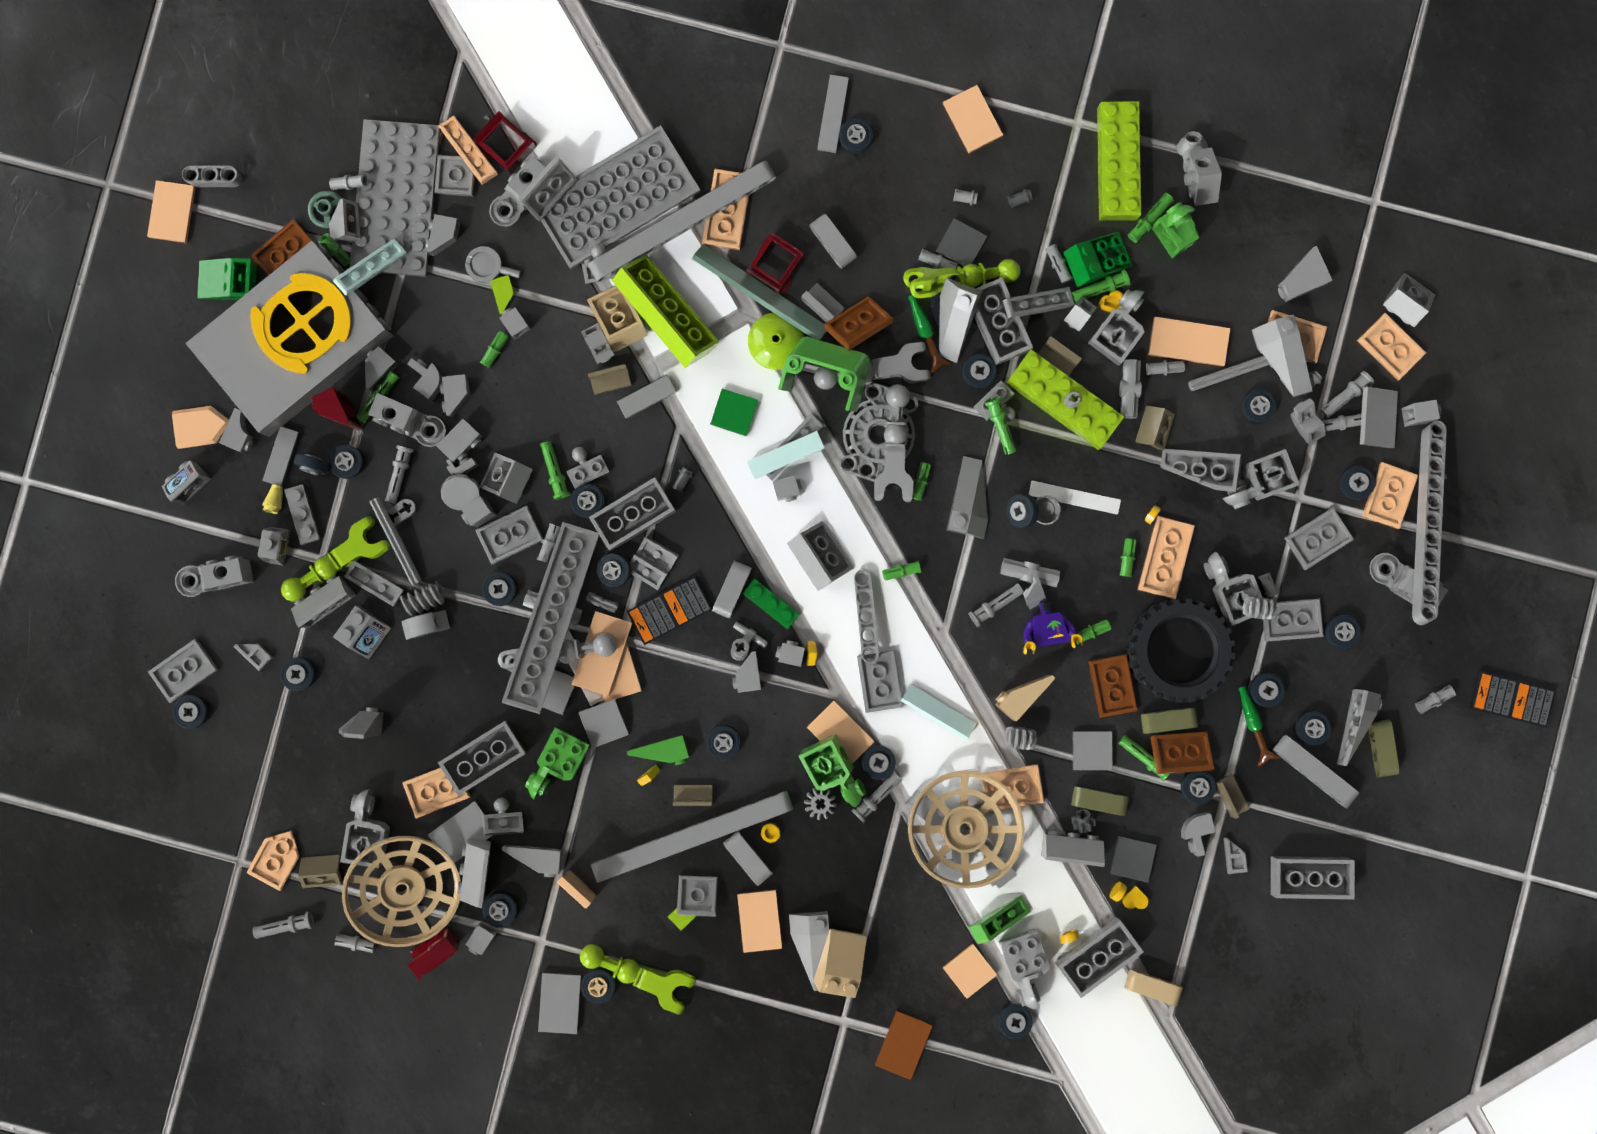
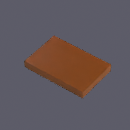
(281, 247)
(858, 323)
(1113, 686)
(1182, 752)
(903, 1044)

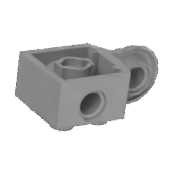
(1201, 169)
(517, 185)
(1119, 330)
(407, 420)
(1263, 479)
(213, 576)
(1398, 577)
(1230, 591)
(363, 831)
(1025, 962)

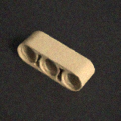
(1153, 987)

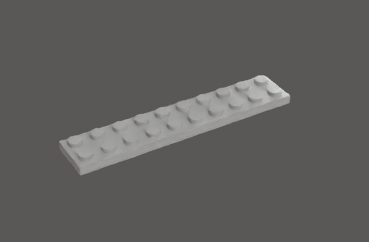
(550, 618)

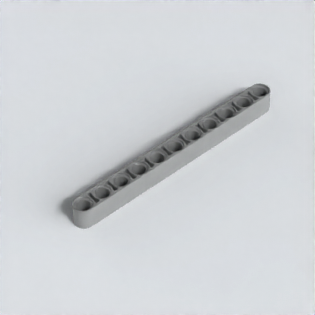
(682, 220)
(1424, 528)
(692, 836)

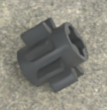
(1083, 821)

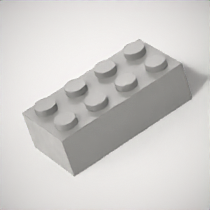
(1002, 336)
(632, 514)
(482, 758)
(1312, 877)
(1099, 957)

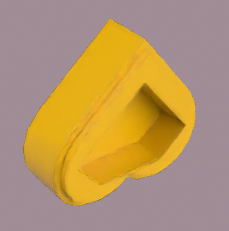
(1110, 302)
(811, 653)
(649, 775)
(1135, 898)

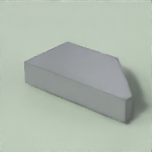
(1034, 594)
(255, 654)
(1235, 858)

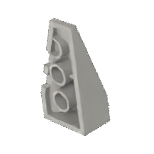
(957, 311)
(1284, 351)
(1210, 469)
(969, 504)
(1361, 713)
(363, 724)
(809, 936)

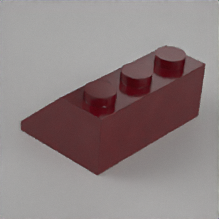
(336, 407)

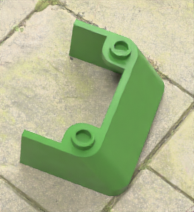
(851, 364)

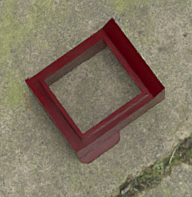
(518, 156)
(782, 285)
(433, 952)

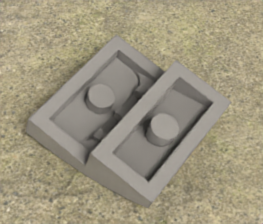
(652, 562)
(559, 692)
(603, 723)

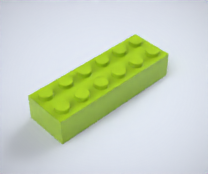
(1119, 161)
(665, 310)
(1048, 386)

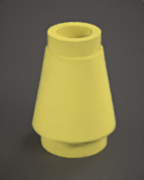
(273, 500)

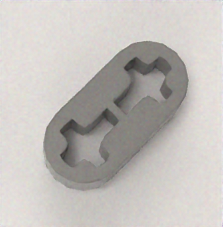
(405, 515)

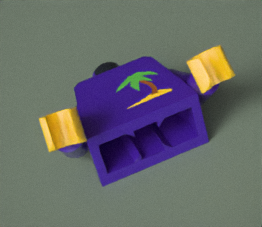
(1049, 629)

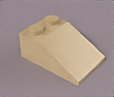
(617, 318)
(1019, 699)
(841, 963)

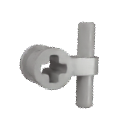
(750, 635)

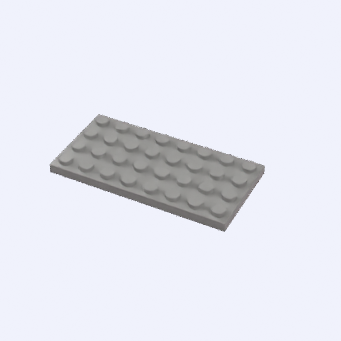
(399, 192)
(619, 196)

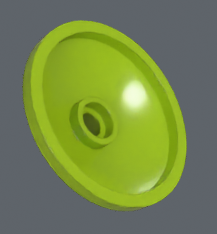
(762, 347)

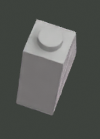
(1305, 277)

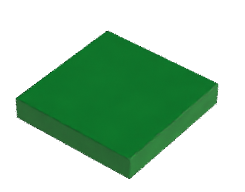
(733, 412)

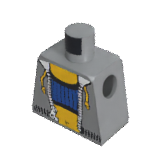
(274, 545)

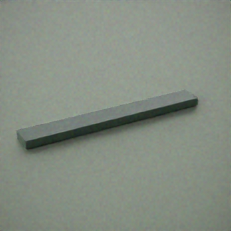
(759, 292)

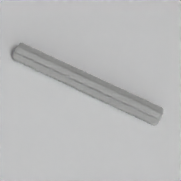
(1228, 373)
(395, 540)

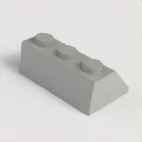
(820, 555)
(322, 602)
(1073, 848)
(474, 872)

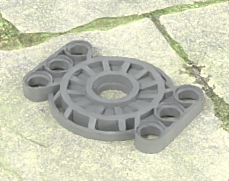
(865, 449)

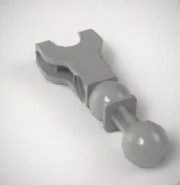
(882, 368)
(895, 437)
(604, 645)

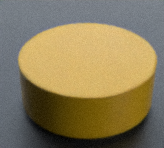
(1152, 514)
(770, 832)
(1118, 891)
(1069, 936)

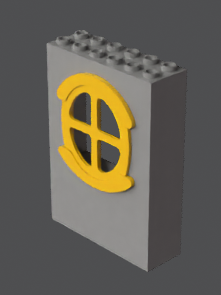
(253, 366)

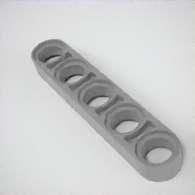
(870, 625)

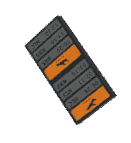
(669, 610)
(1512, 699)

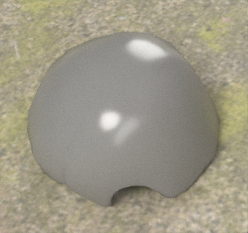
(1048, 510)

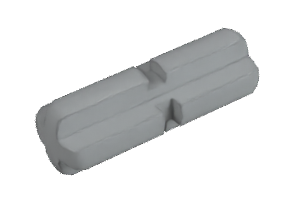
(599, 601)

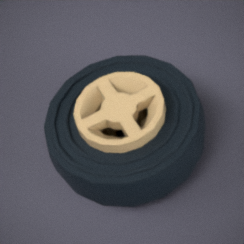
(593, 990)

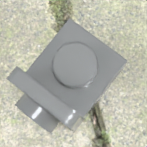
(465, 466)

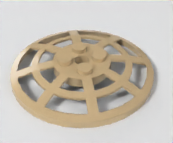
(978, 829)
(404, 900)

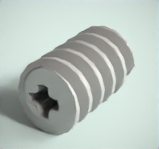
(423, 599)

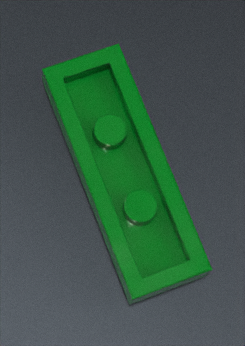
(771, 604)

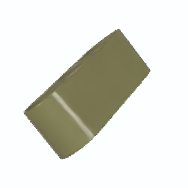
(1169, 720)
(1383, 748)
(1099, 801)

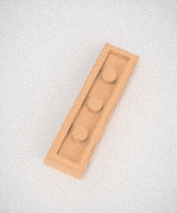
(468, 150)

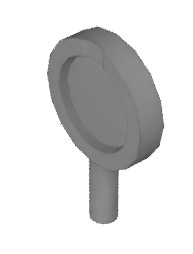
(485, 265)

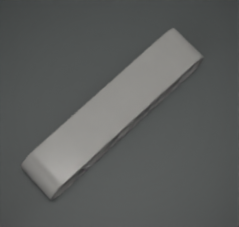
(1316, 771)

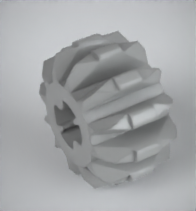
(1259, 608)
(1020, 738)
(827, 803)

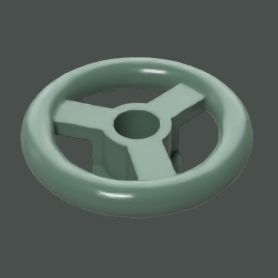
(320, 206)

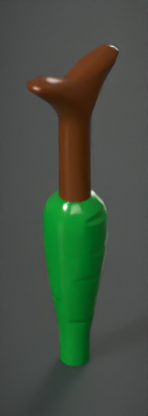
(926, 332)
(1255, 725)

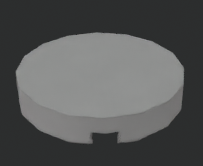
(459, 491)

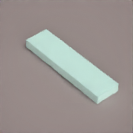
(369, 267)
(785, 455)
(938, 712)

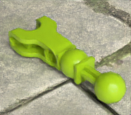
(933, 280)
(337, 559)
(641, 977)

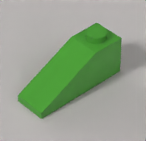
(667, 751)
(999, 920)

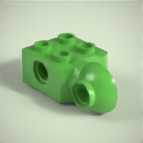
(1176, 229)
(560, 757)
(830, 766)

